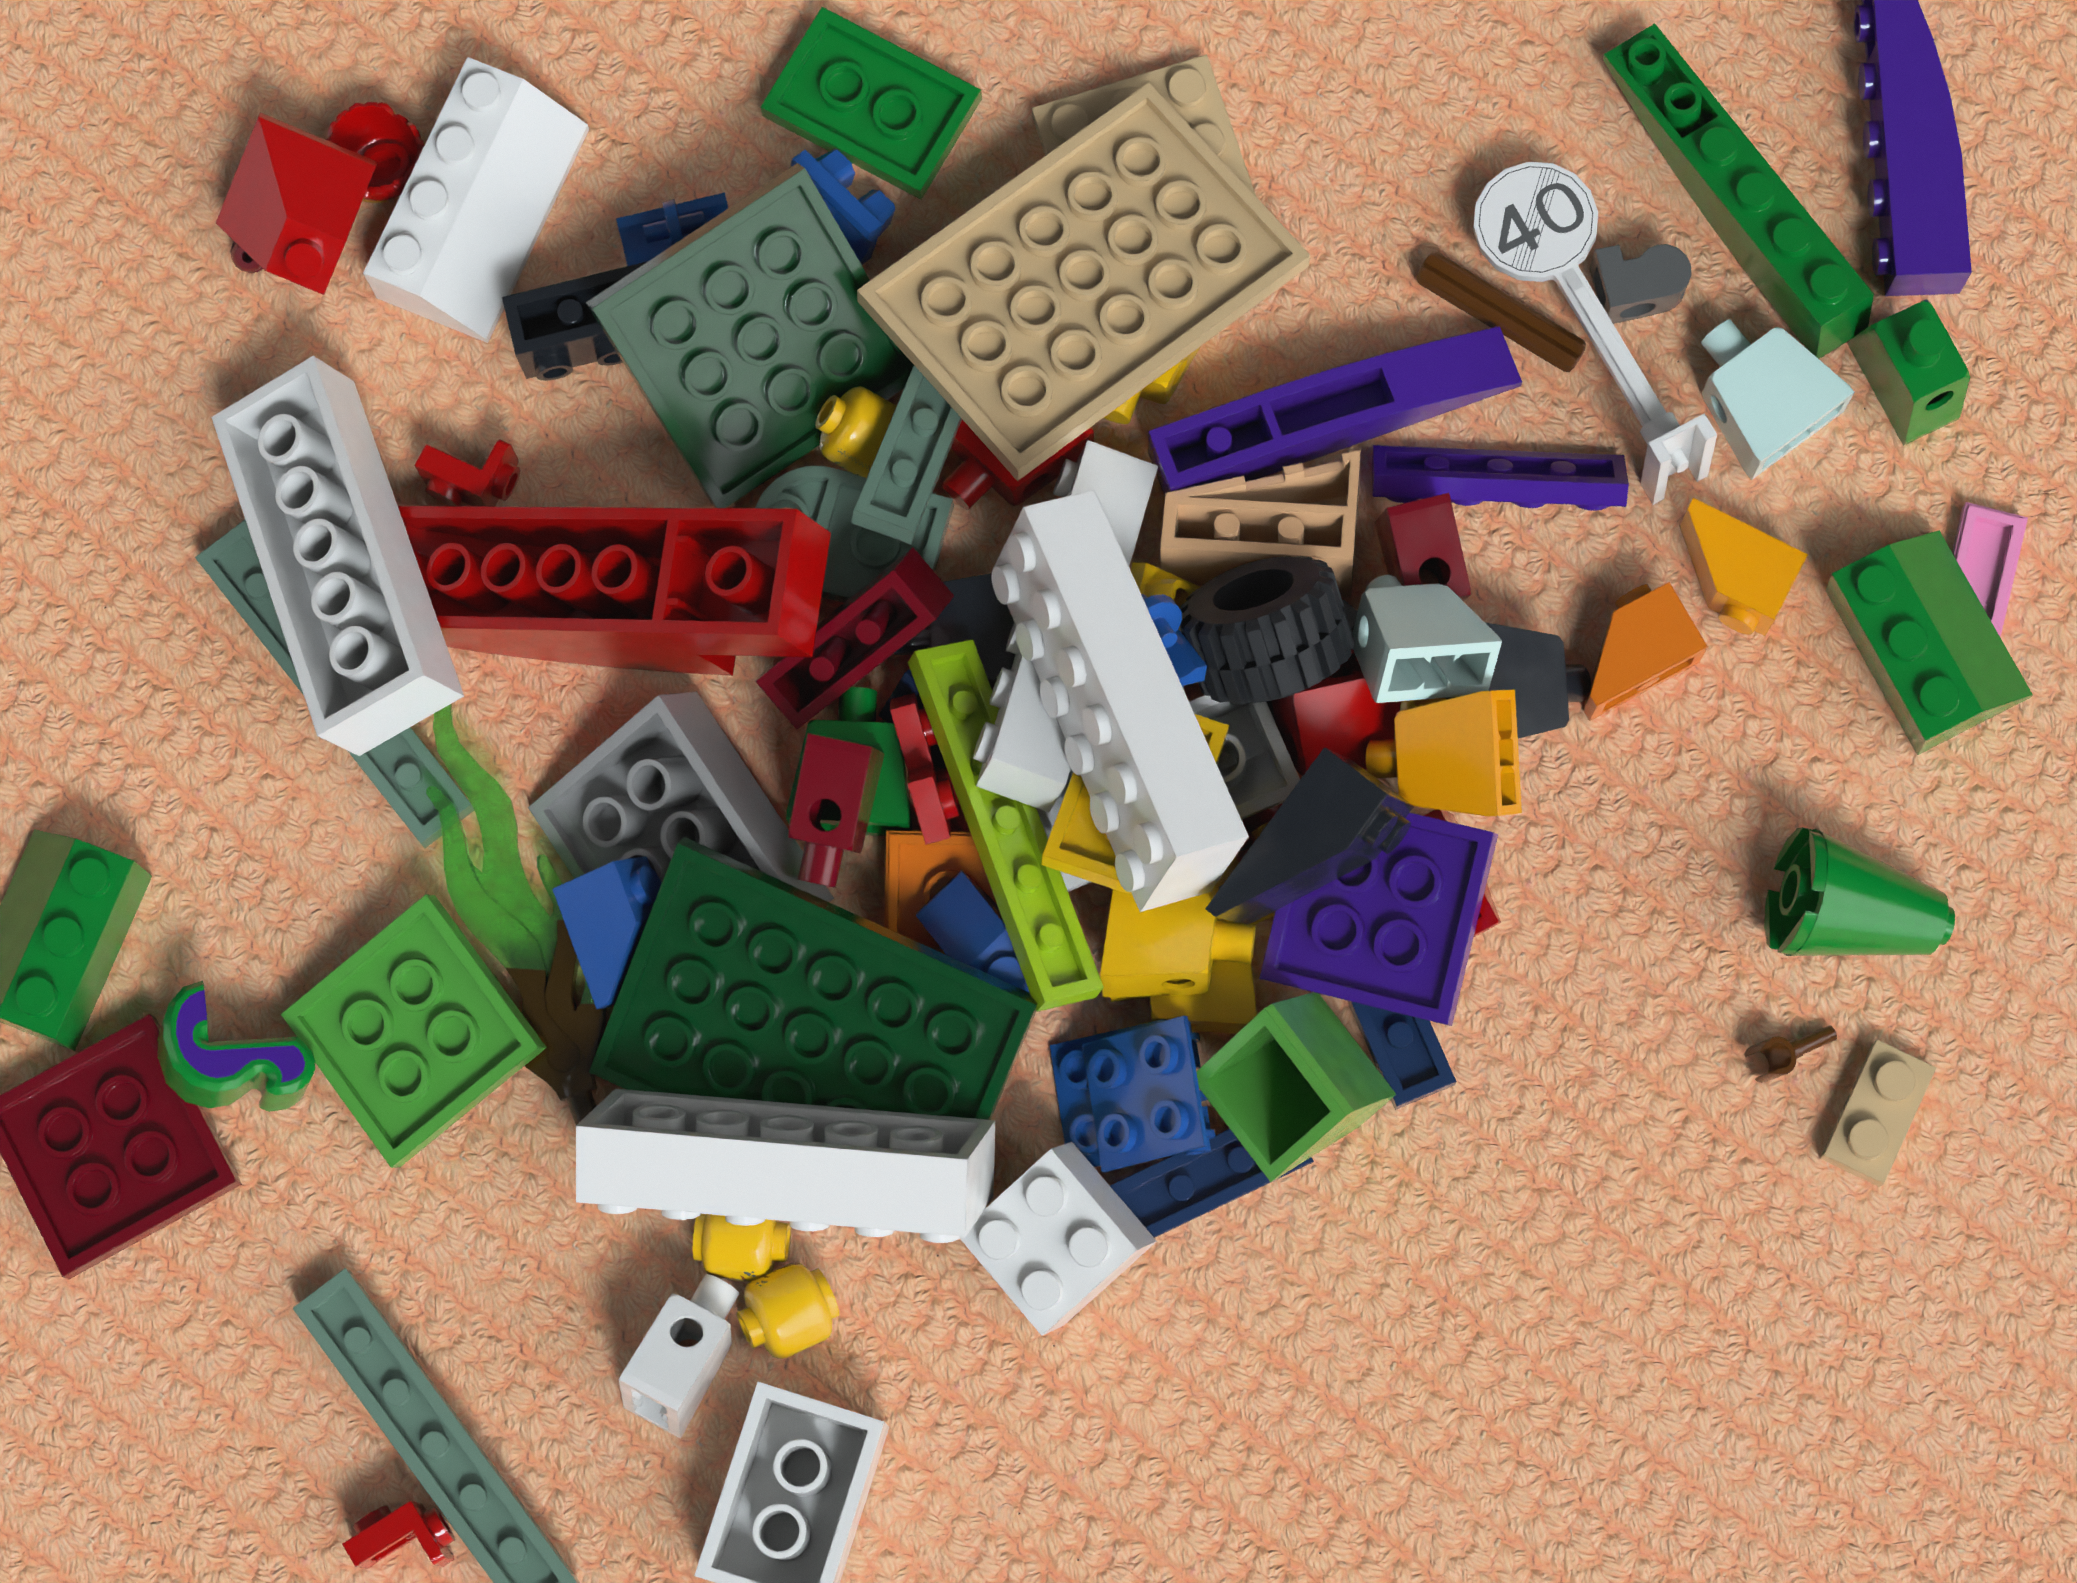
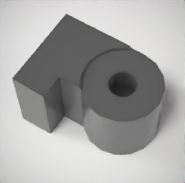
(1640, 284)

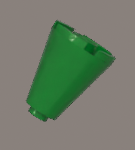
(1850, 903)

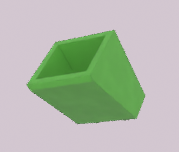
(1292, 1083)

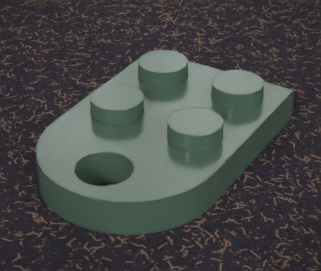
(853, 552)

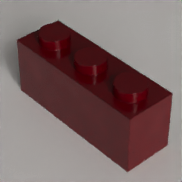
(857, 638)

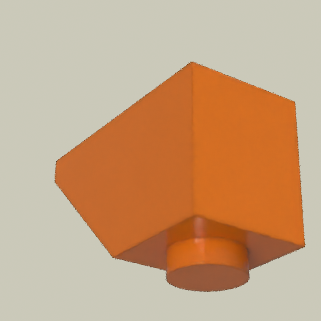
(1642, 647)

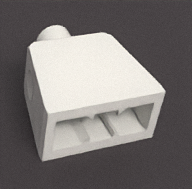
(670, 1380)

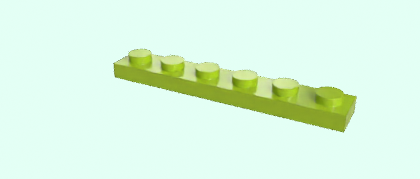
(1005, 833)

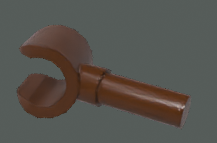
(1783, 1053)

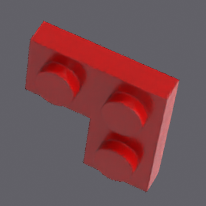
(929, 787)

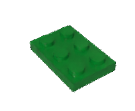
(871, 102)

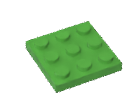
(413, 1031)

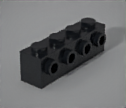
(557, 329)

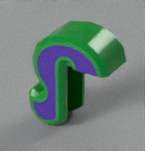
(224, 1071)

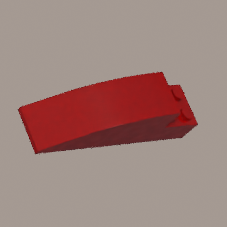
(623, 583)

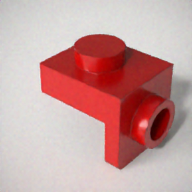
(457, 481)
(386, 1531)

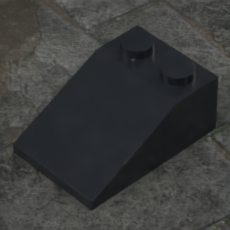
(1321, 832)

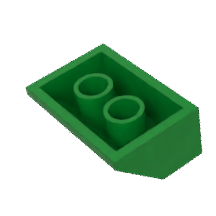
(1926, 639)
(63, 933)

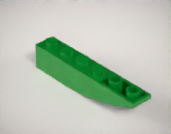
(1742, 195)

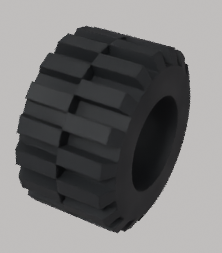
(1268, 629)

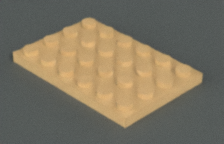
(1083, 280)

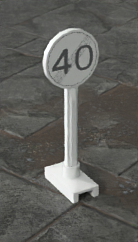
(1539, 228)

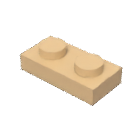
(1878, 1113)

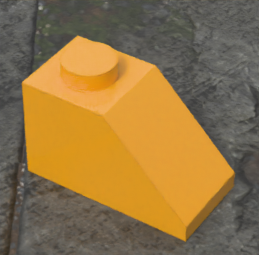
(1739, 567)

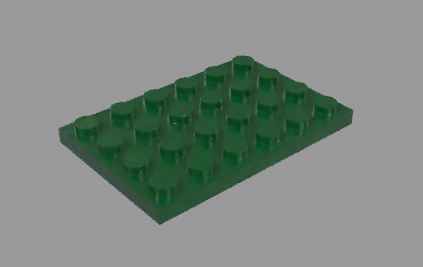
(802, 1003)

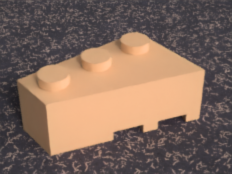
(1275, 516)

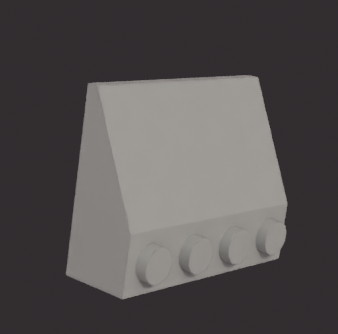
(663, 781)

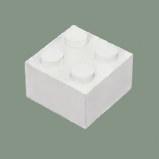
(1057, 1238)

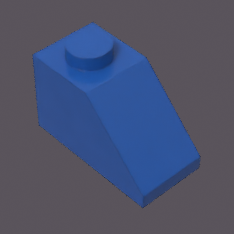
(606, 920)
(972, 929)

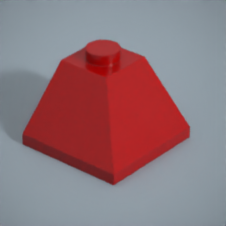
(294, 201)

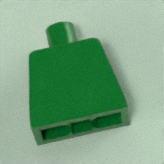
(1908, 365)
(858, 725)

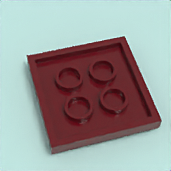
(109, 1149)

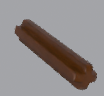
(1499, 309)

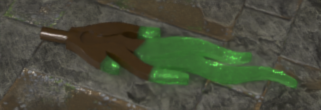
(515, 925)

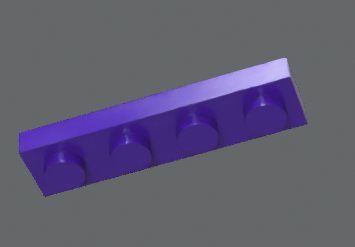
(1517, 477)

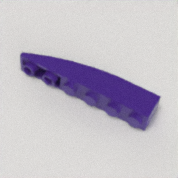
(1914, 154)
(1331, 410)

